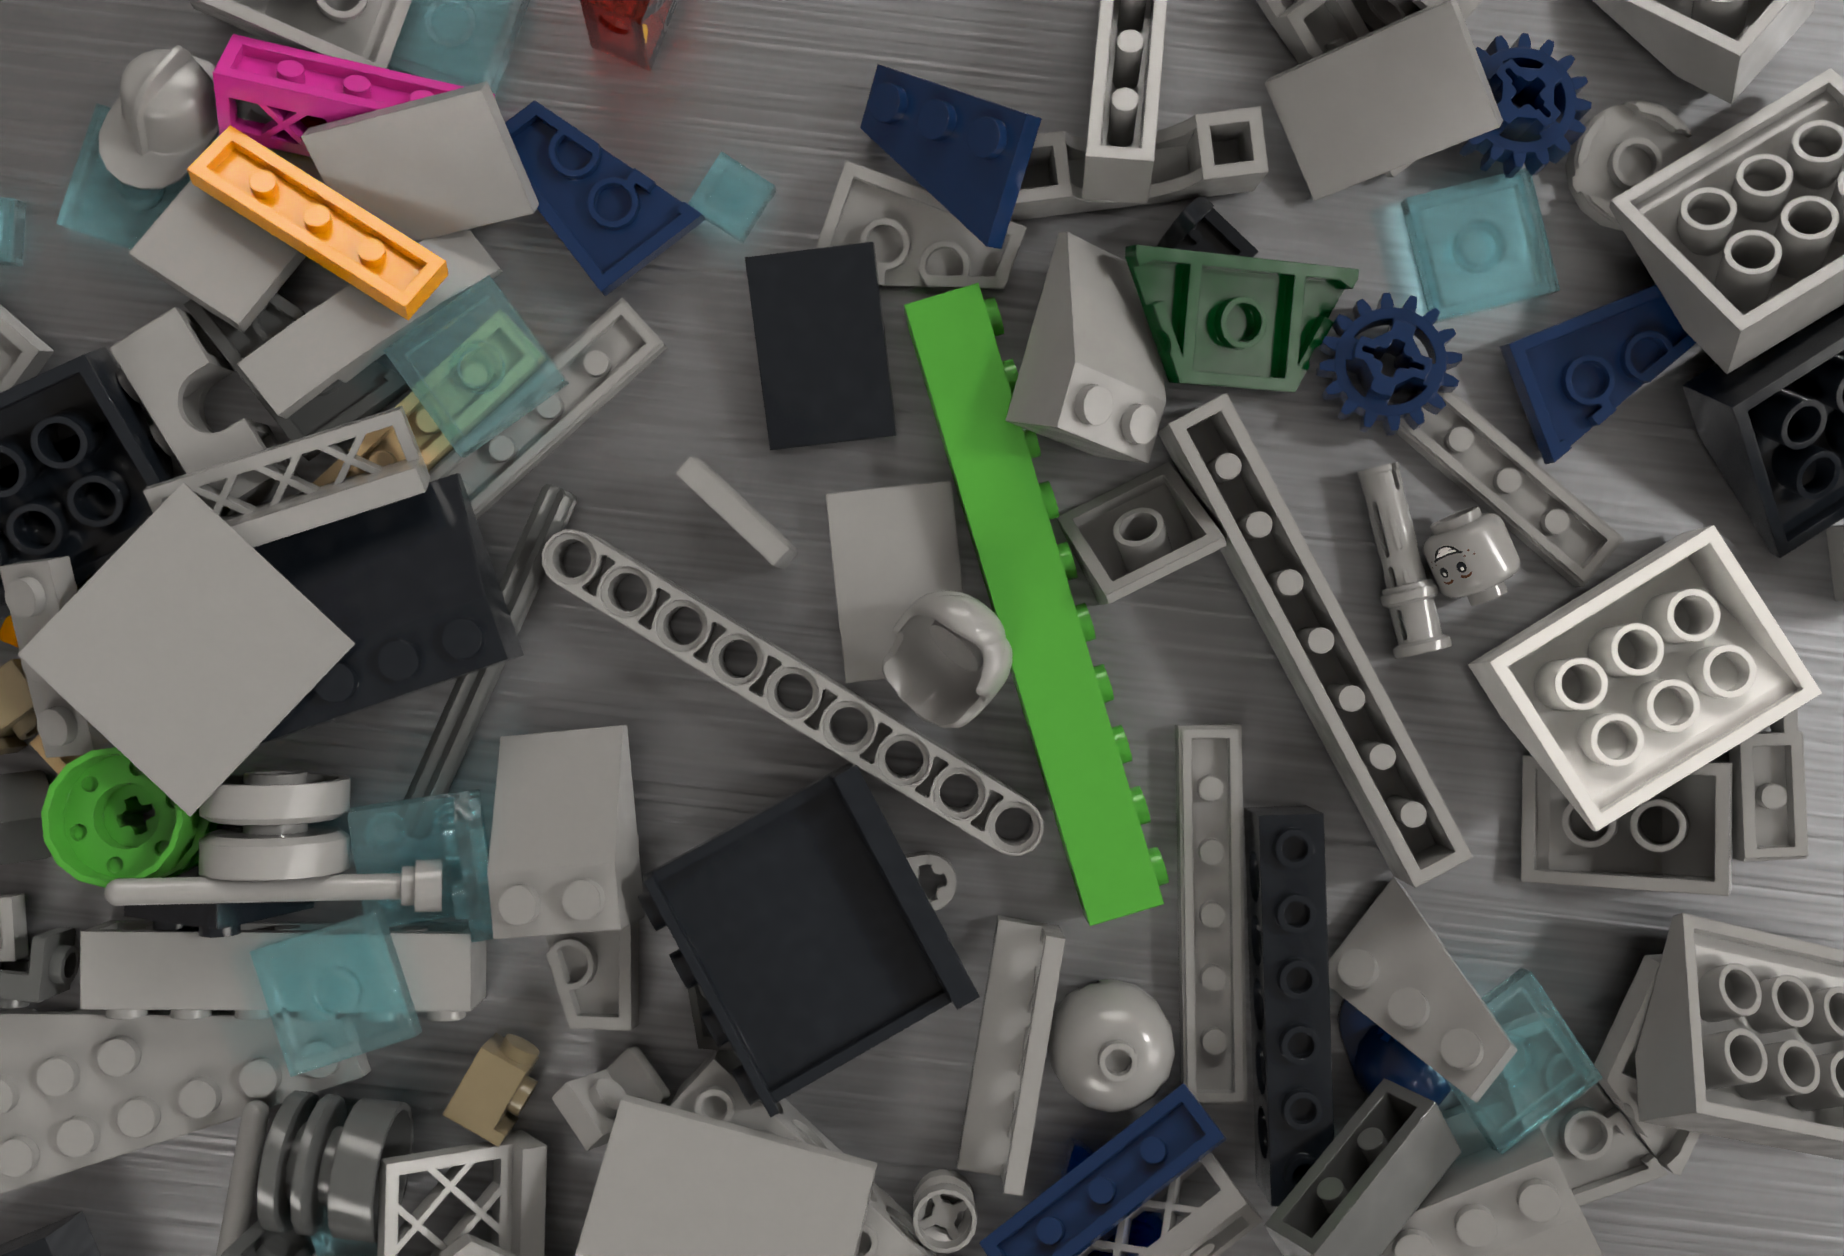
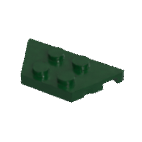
(1234, 315)

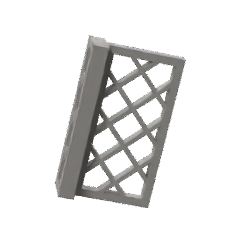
(514, 1194)

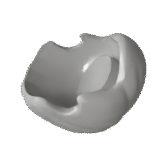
(948, 658)

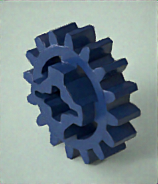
(1547, 104)
(1413, 369)

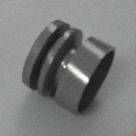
(329, 1164)

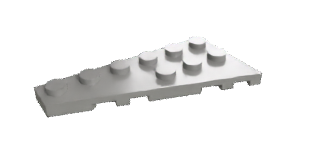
(107, 1087)

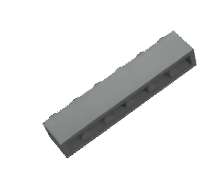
(141, 969)

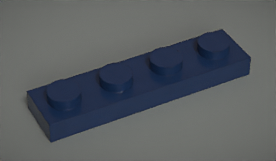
(1111, 1181)

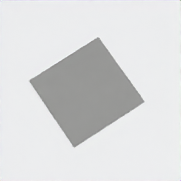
(186, 649)

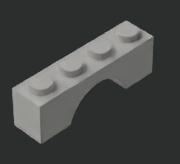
(1192, 159)

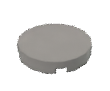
(1621, 151)

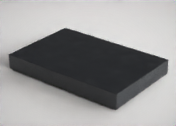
(821, 345)

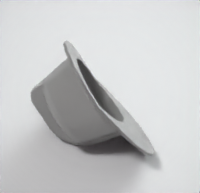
(159, 119)

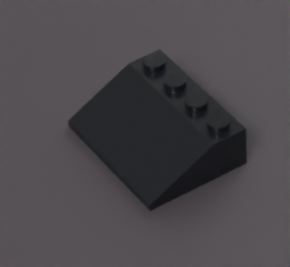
(1780, 432)
(73, 466)
(408, 592)

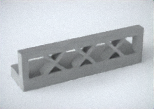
(315, 504)
(1011, 1050)
(1203, 1232)

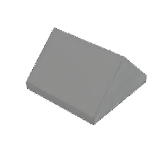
(1139, 533)

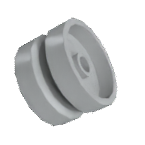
(275, 827)

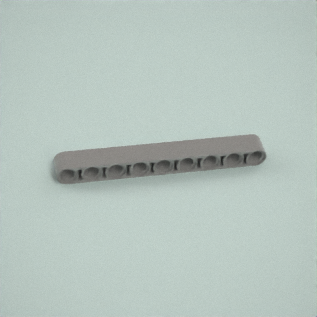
(707, 652)

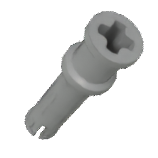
(1408, 590)

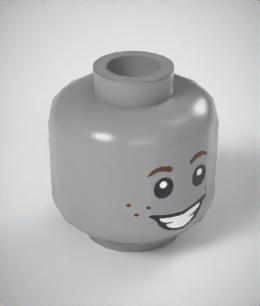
(1471, 555)

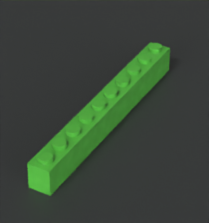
(1032, 598)

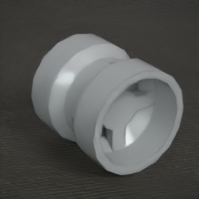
(947, 1224)

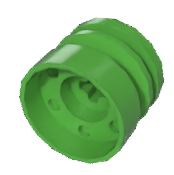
(99, 827)

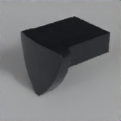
(1205, 230)

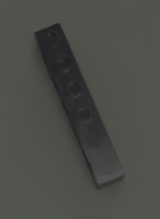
(1288, 993)

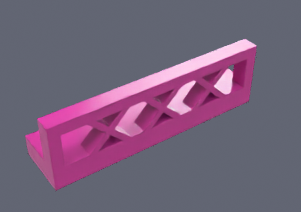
(303, 83)

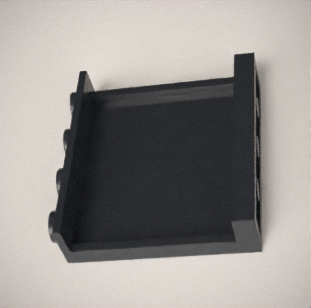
(805, 936)

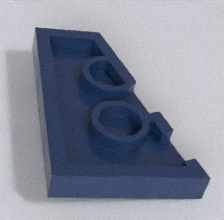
(954, 146)
(593, 201)
(1591, 364)

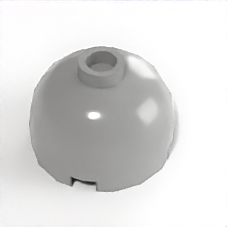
(1111, 1045)

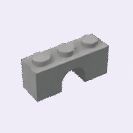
(170, 371)

